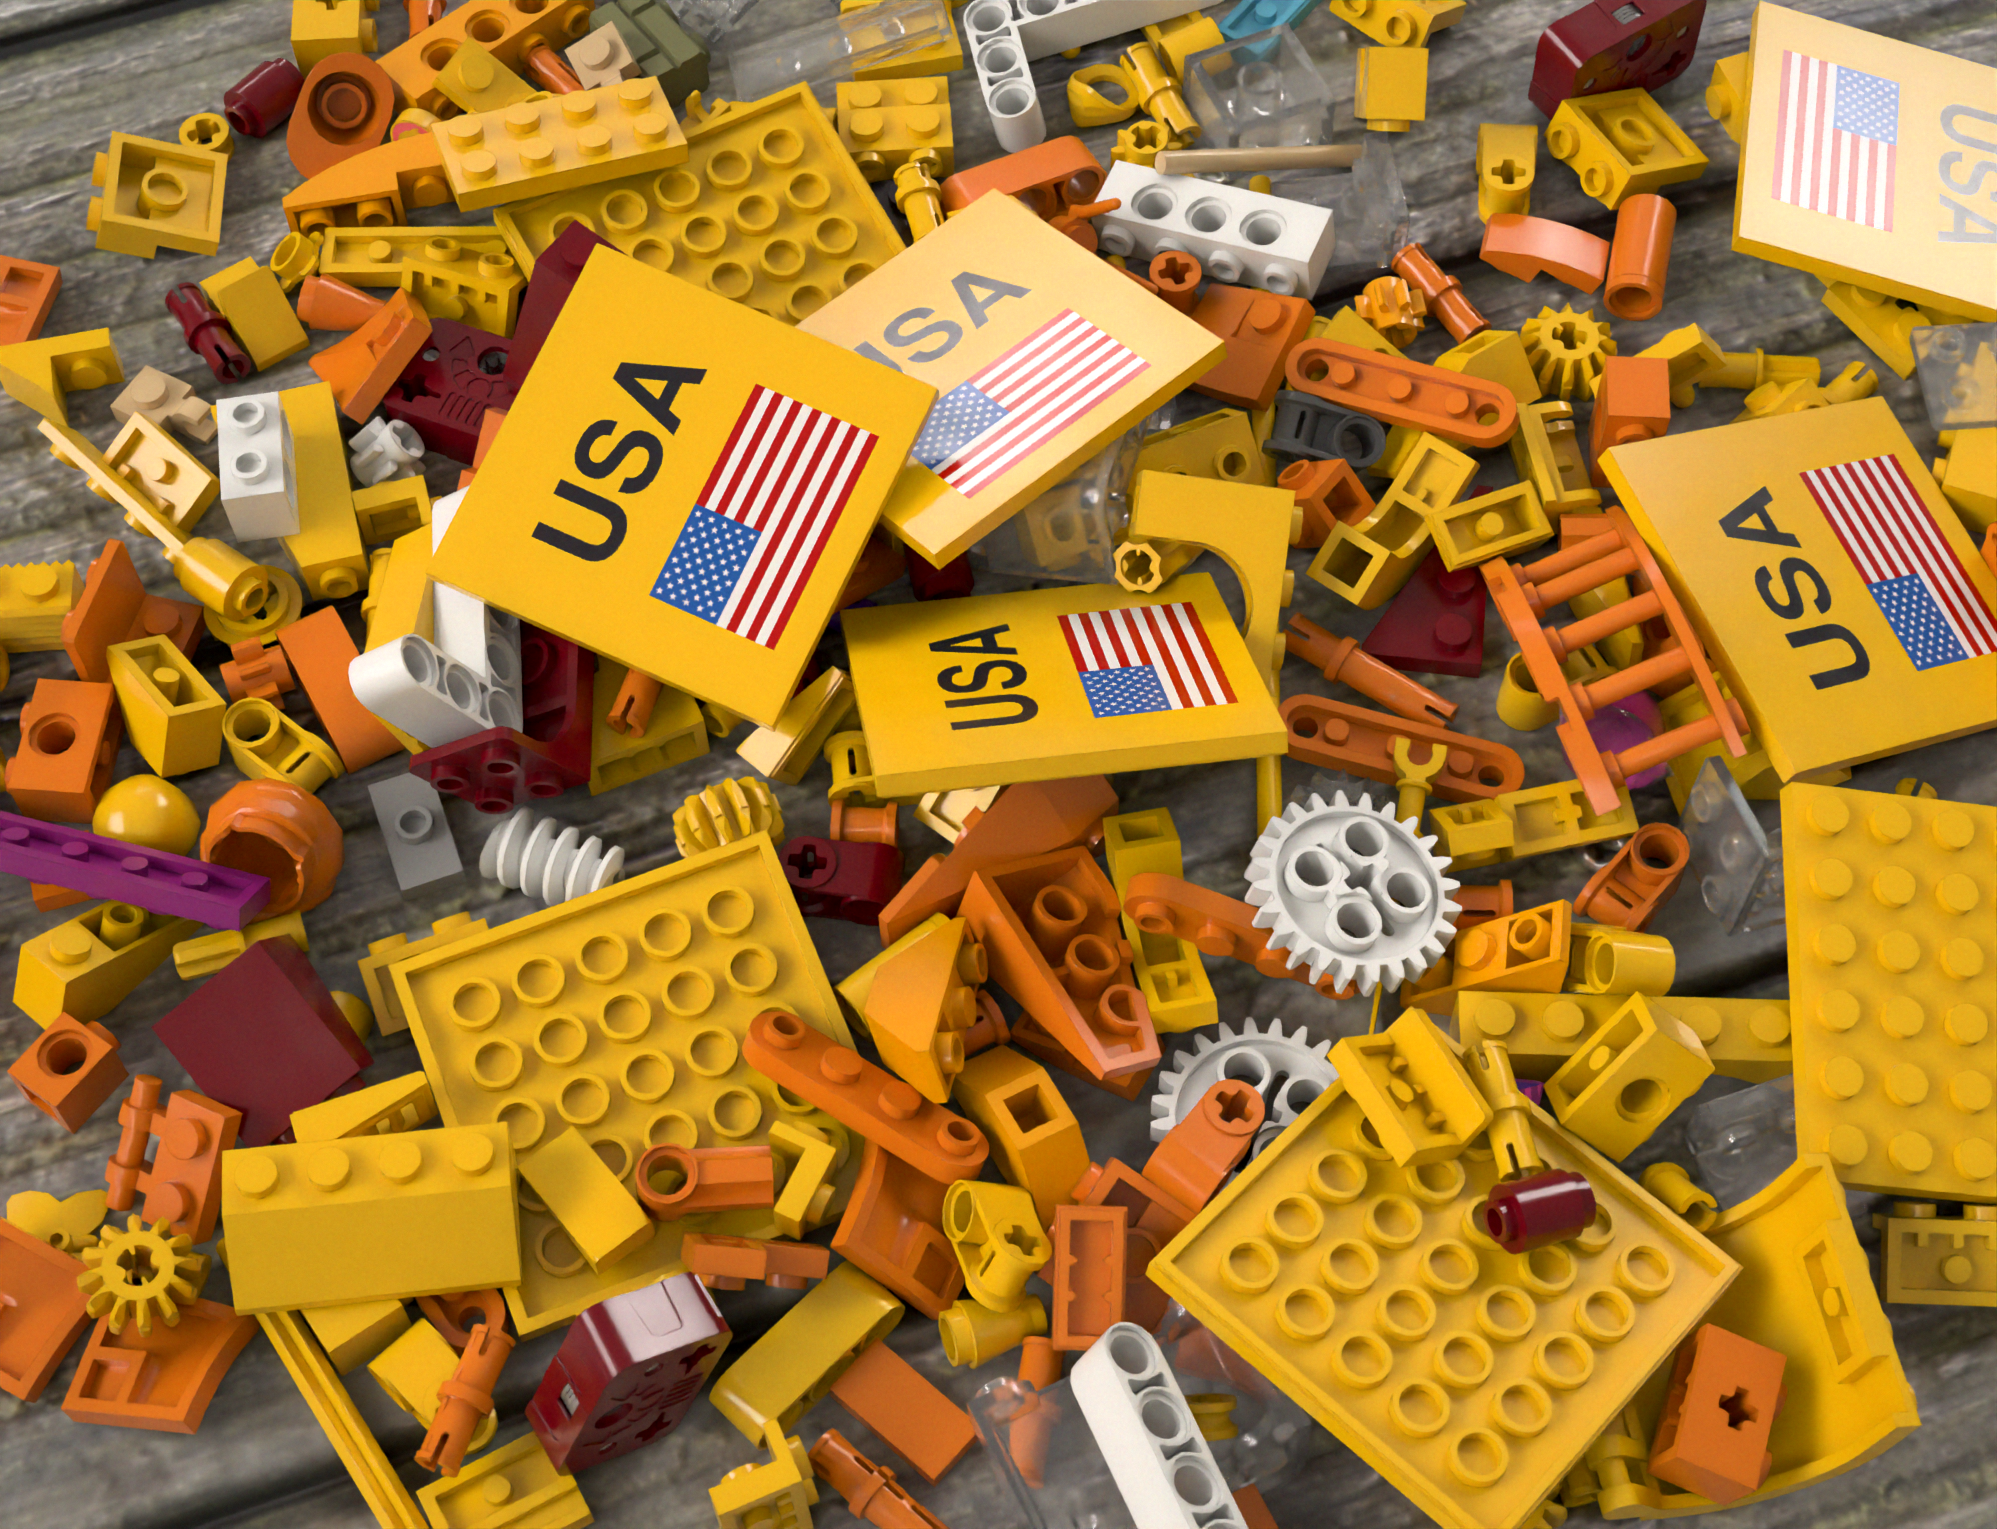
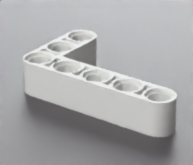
(1015, 32)
(458, 683)
(1150, 1435)

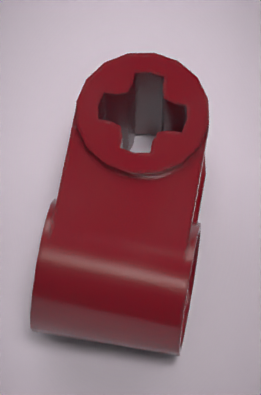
(847, 877)

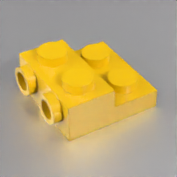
(896, 124)
(1622, 145)
(156, 197)

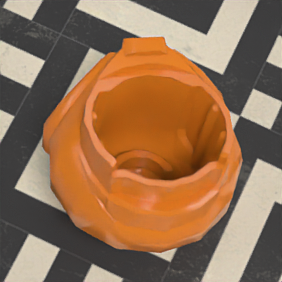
(280, 835)

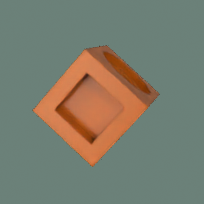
(74, 1096)

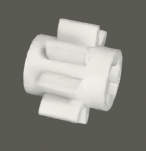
(386, 452)

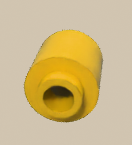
(221, 578)

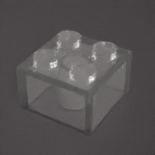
(1258, 94)

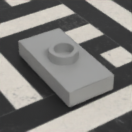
(416, 835)

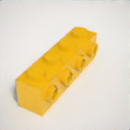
(1206, 447)

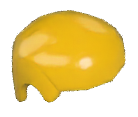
(148, 814)

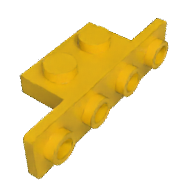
(146, 474)

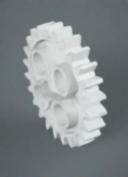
(1352, 893)
(1248, 1054)

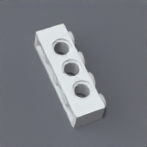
(1226, 228)

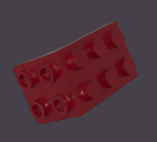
(551, 753)

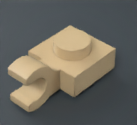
(603, 58)
(168, 403)

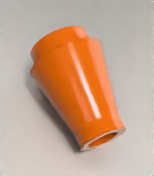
(335, 305)

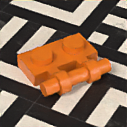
(187, 1169)

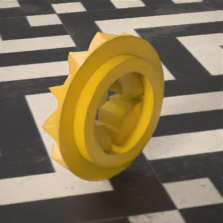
(282, 608)

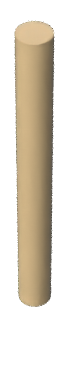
(1256, 159)

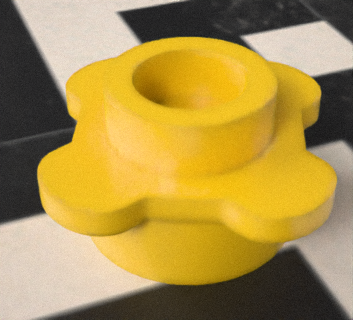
(296, 258)

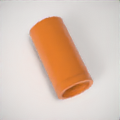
(1640, 257)

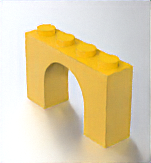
(1241, 525)

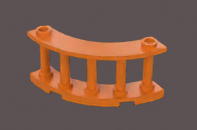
(1528, 591)

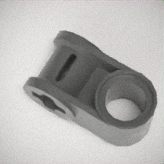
(1313, 430)

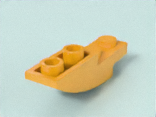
(371, 188)

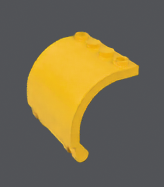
(1803, 1297)

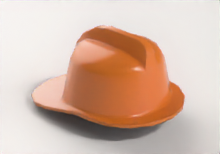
(339, 112)

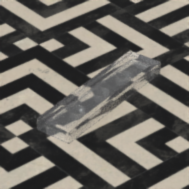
(838, 46)

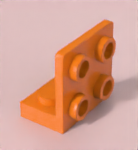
(120, 611)

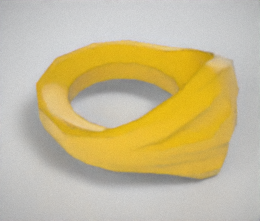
(1092, 109)

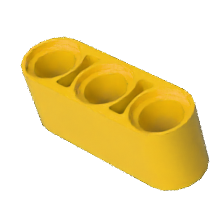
(806, 1352)

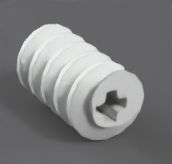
(548, 865)

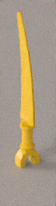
(1413, 789)

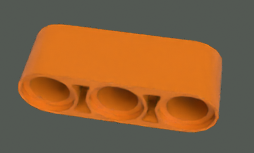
(1041, 177)
(320, 659)

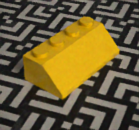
(371, 1218)

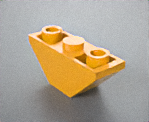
(1503, 955)
(925, 1005)
(1026, 1126)

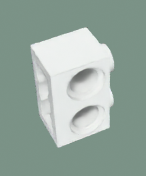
(257, 467)

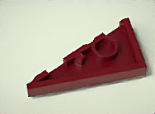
(1435, 620)

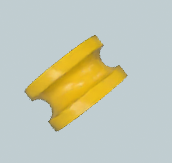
(207, 126)
(1213, 1414)

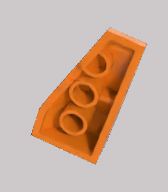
(1019, 825)
(1063, 956)

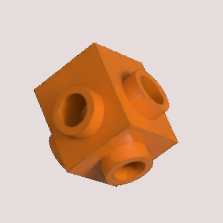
(1328, 494)

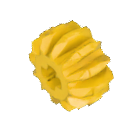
(1566, 351)
(727, 814)
(109, 1280)

